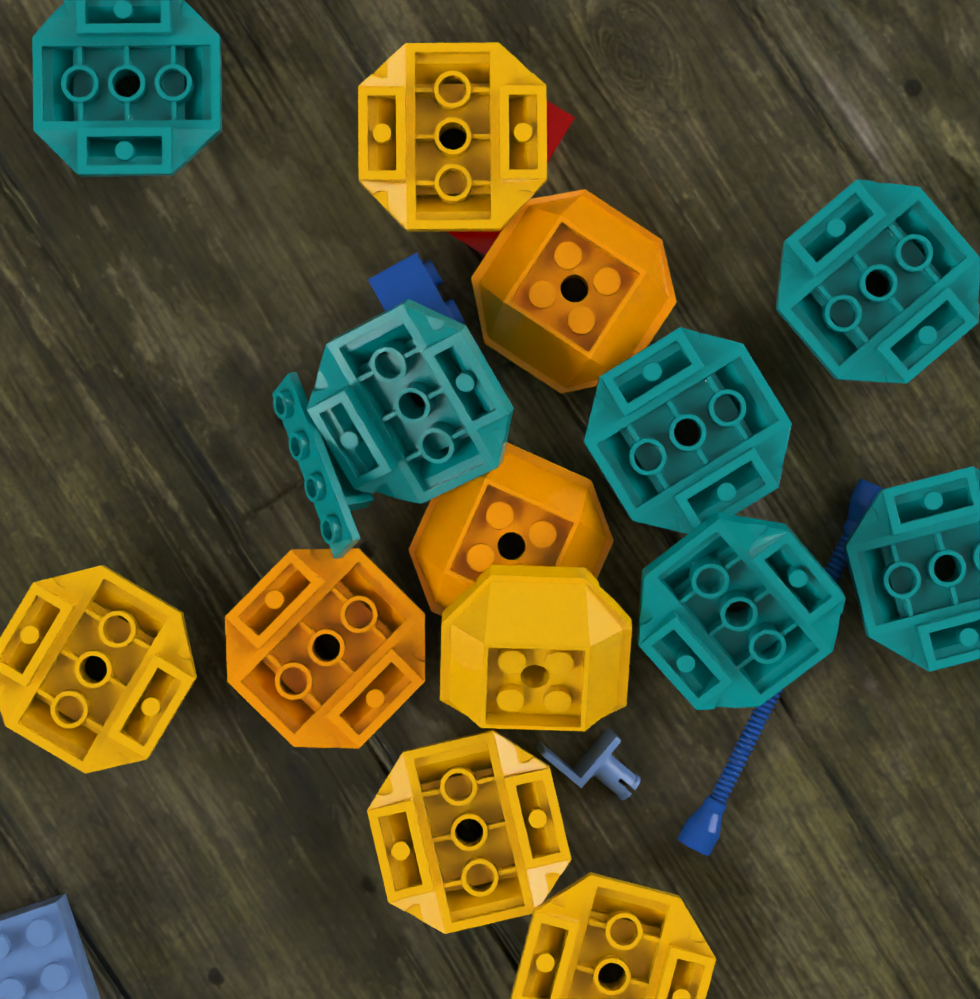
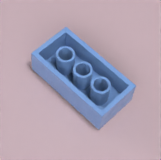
(44, 954)

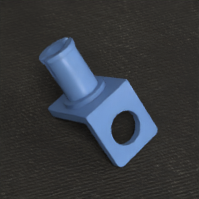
(599, 763)

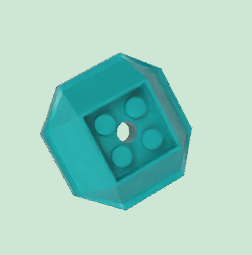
(76, 78)
(927, 273)
(737, 421)
(378, 429)
(894, 575)
(743, 654)

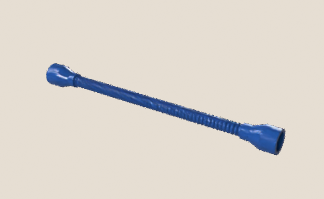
(704, 825)

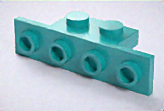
(324, 478)

